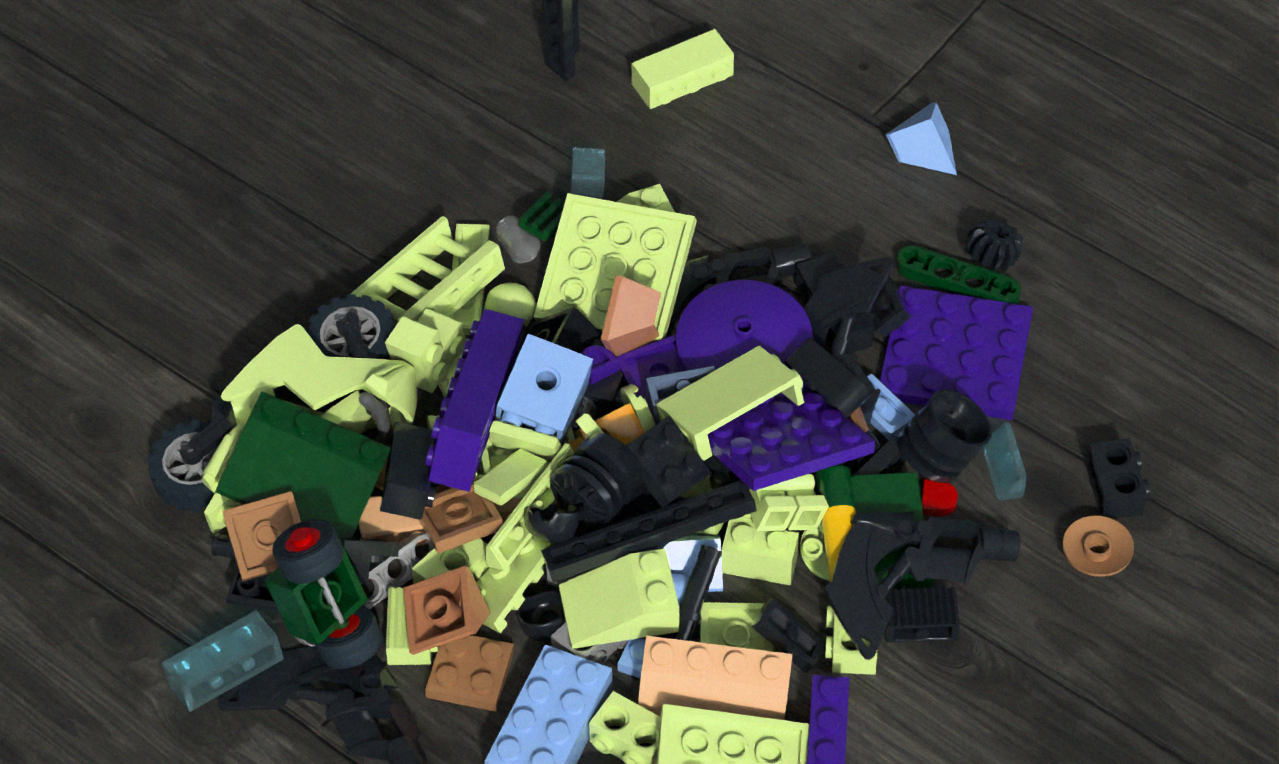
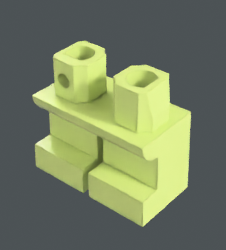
(789, 506)

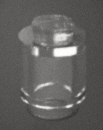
(517, 242)

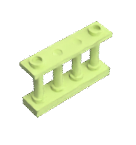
(456, 285)

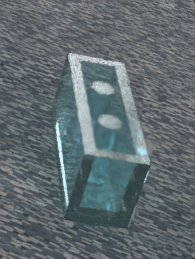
(222, 661)

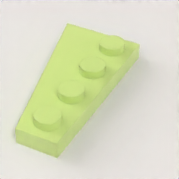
(504, 588)

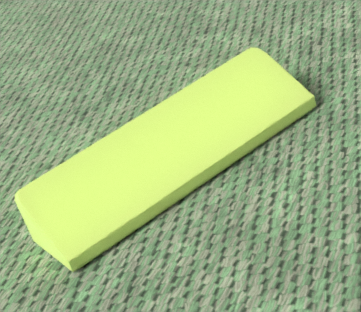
(513, 533)

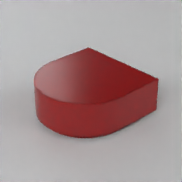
(938, 498)

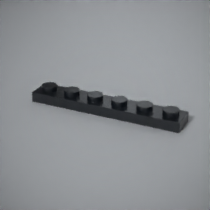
(648, 530)

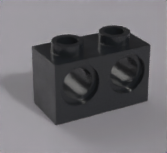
(1111, 479)

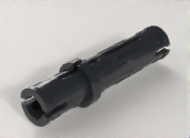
(696, 592)

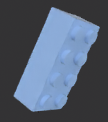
(553, 711)

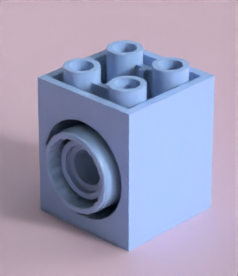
(544, 388)

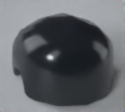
(552, 525)
(541, 615)

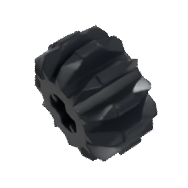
(994, 244)

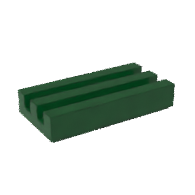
(552, 207)

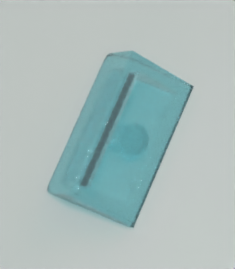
(1005, 464)

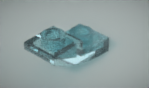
(588, 172)

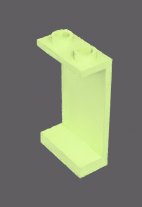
(729, 394)

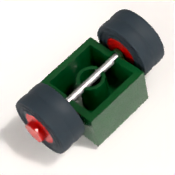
(322, 595)

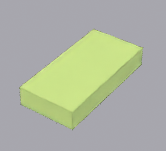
(516, 437)
(510, 477)

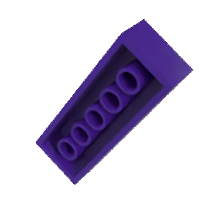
(472, 400)

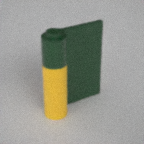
(866, 494)

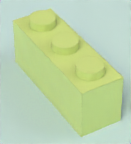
(682, 69)

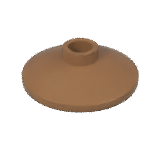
(1100, 535)

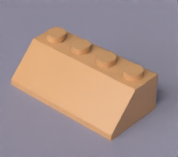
(714, 678)

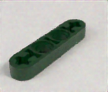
(960, 272)

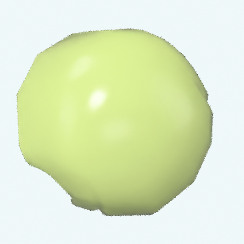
(512, 300)

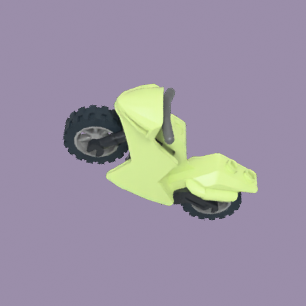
(349, 388)

